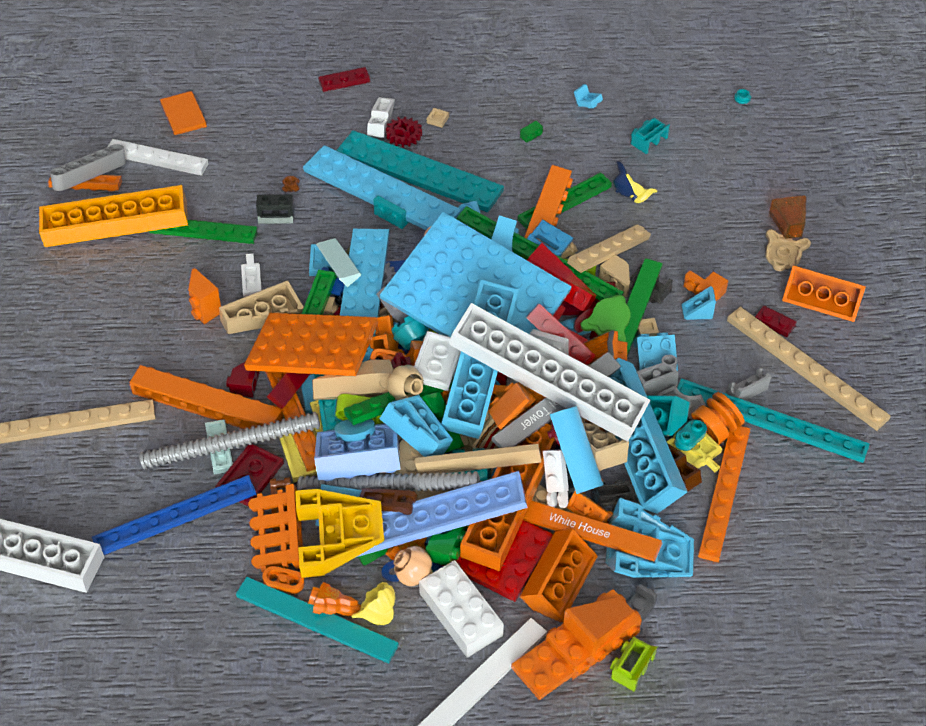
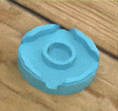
(354, 432)

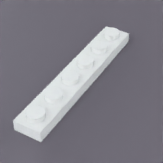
(163, 158)

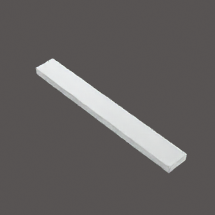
(486, 676)

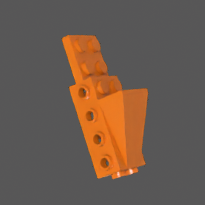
(579, 643)

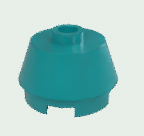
(408, 331)

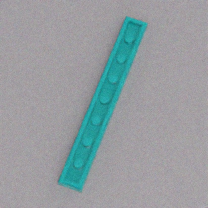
(325, 624)

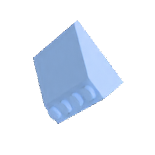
(363, 457)

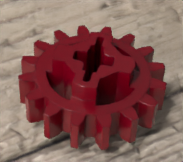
(404, 131)

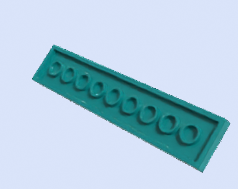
(421, 171)

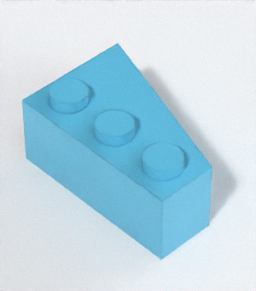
(417, 425)

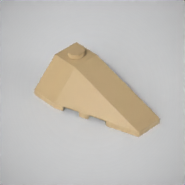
(369, 381)

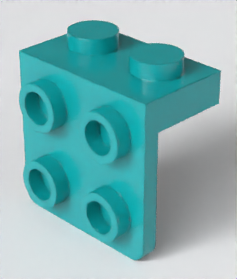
(390, 212)

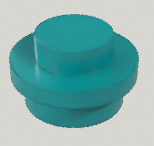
(742, 96)

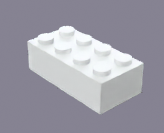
(461, 608)

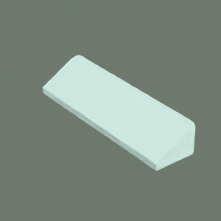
(339, 261)

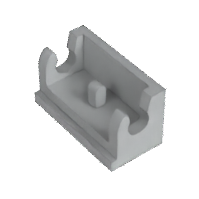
(750, 387)

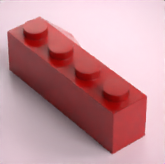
(580, 295)

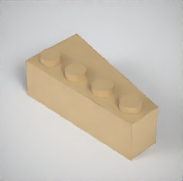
(605, 447)

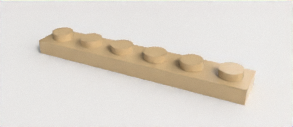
(606, 249)

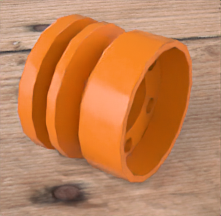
(719, 417)

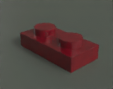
(776, 321)

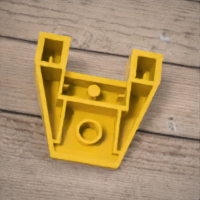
(346, 529)

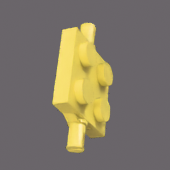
(701, 453)

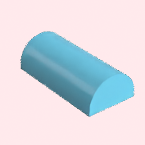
(576, 449)

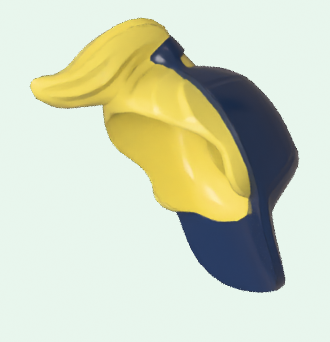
(628, 188)

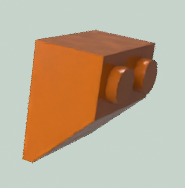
(203, 297)
(511, 405)

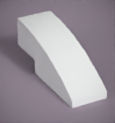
(380, 117)

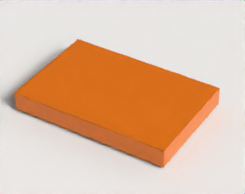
(183, 113)

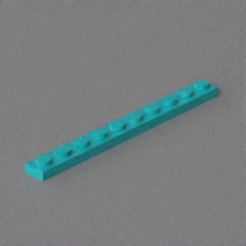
(786, 424)

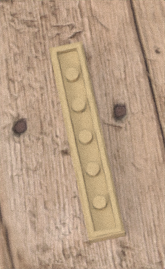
(479, 459)

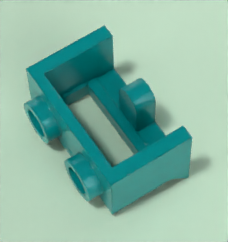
(649, 132)

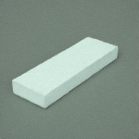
(220, 460)

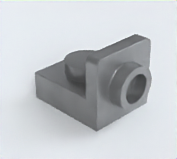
(643, 600)

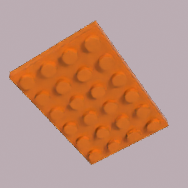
(311, 344)

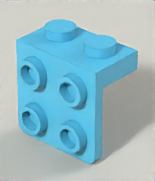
(653, 348)

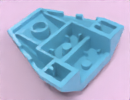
(675, 554)

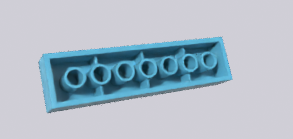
(473, 379)
(649, 457)

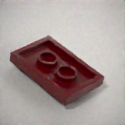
(256, 463)

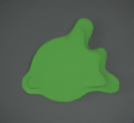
(609, 315)

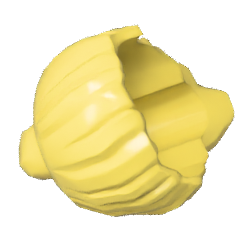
(378, 605)

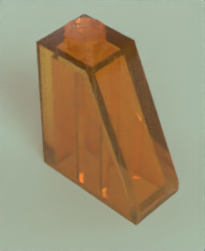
(789, 215)

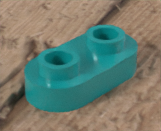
(693, 432)

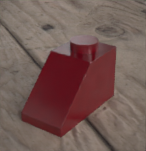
(242, 381)

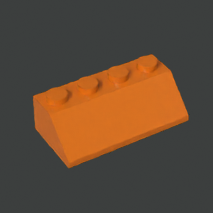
(823, 293)
(559, 575)

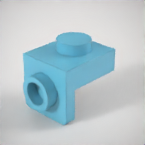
(587, 99)

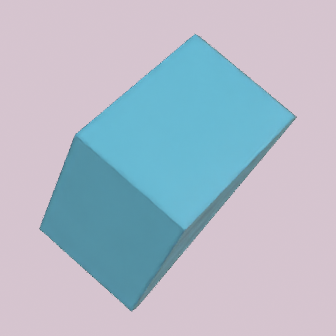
(700, 306)

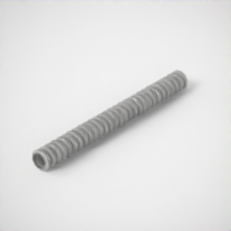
(229, 440)
(397, 482)

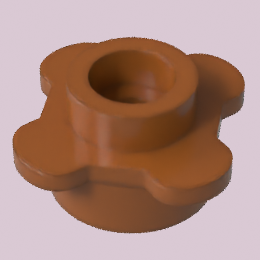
(290, 184)

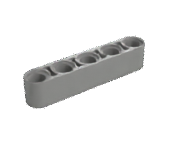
(87, 167)

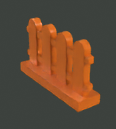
(281, 519)

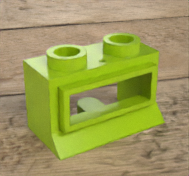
(627, 678)

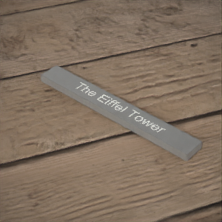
(540, 413)

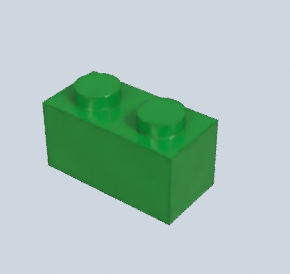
(531, 131)

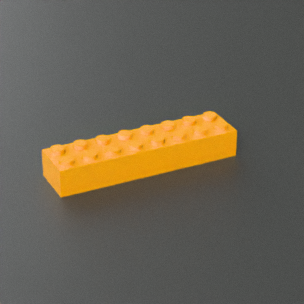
(113, 216)

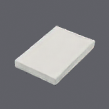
(437, 361)

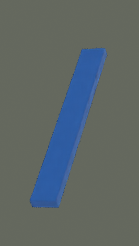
(175, 515)

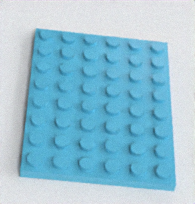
(445, 274)

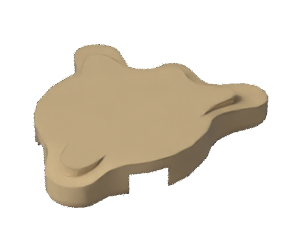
(784, 252)

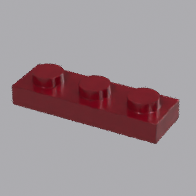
(344, 79)

